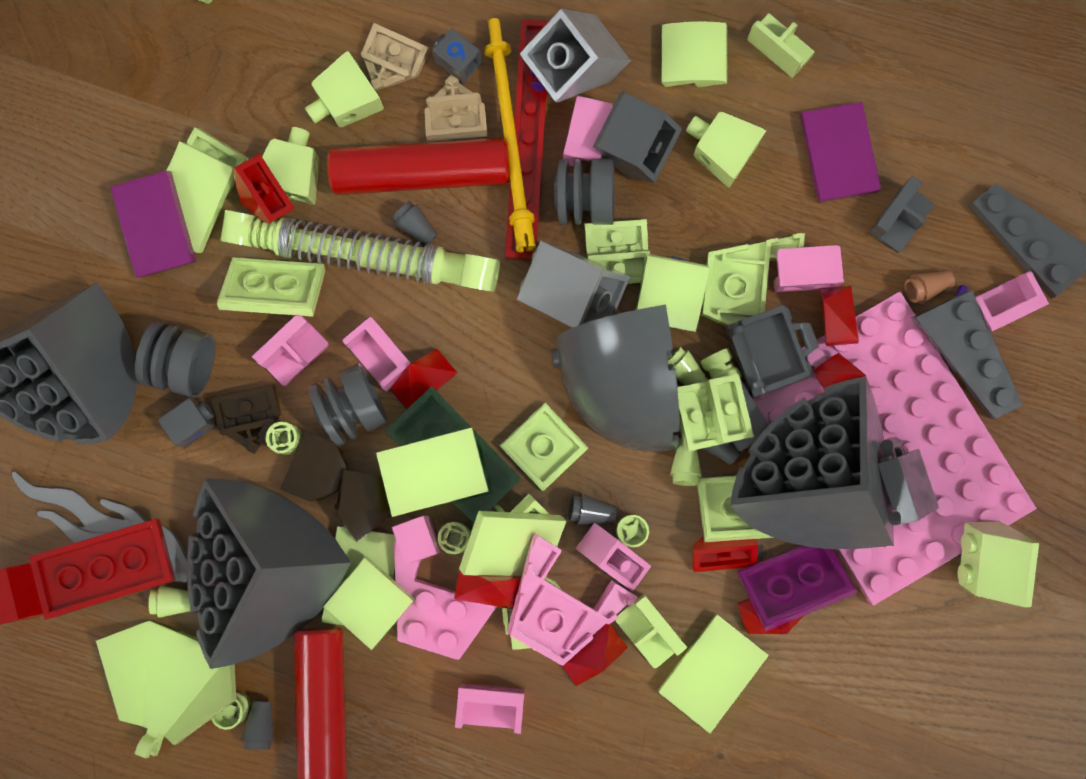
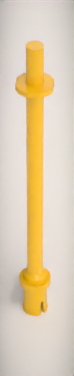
(521, 217)

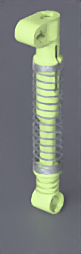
(429, 263)

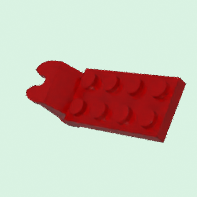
(86, 573)

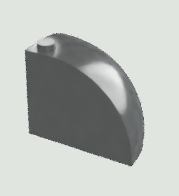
(68, 370)
(622, 378)
(818, 473)
(256, 570)

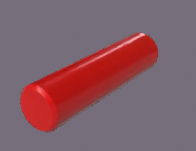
(418, 166)
(320, 703)

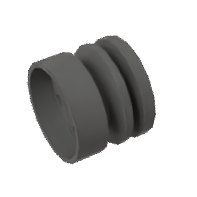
(585, 191)
(175, 359)
(347, 405)

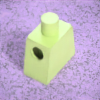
(343, 93)
(724, 144)
(294, 166)

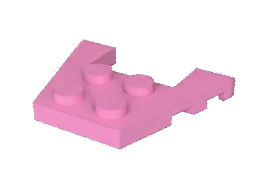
(435, 618)
(552, 618)

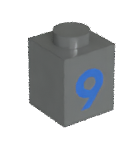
(456, 55)
(188, 422)

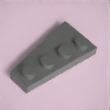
(1032, 239)
(968, 346)

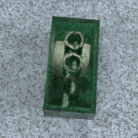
(434, 417)

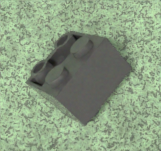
(637, 138)

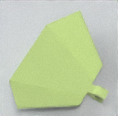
(163, 683)

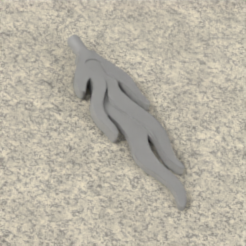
(96, 522)

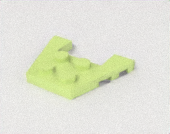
(739, 279)

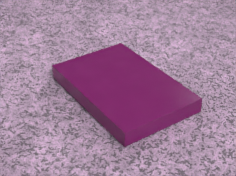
(840, 152)
(153, 224)
(795, 584)

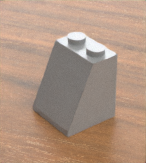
(574, 54)
(571, 286)

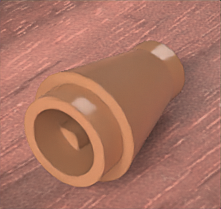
(925, 286)

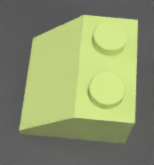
(998, 563)

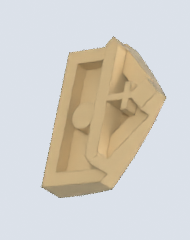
(392, 57)
(455, 113)

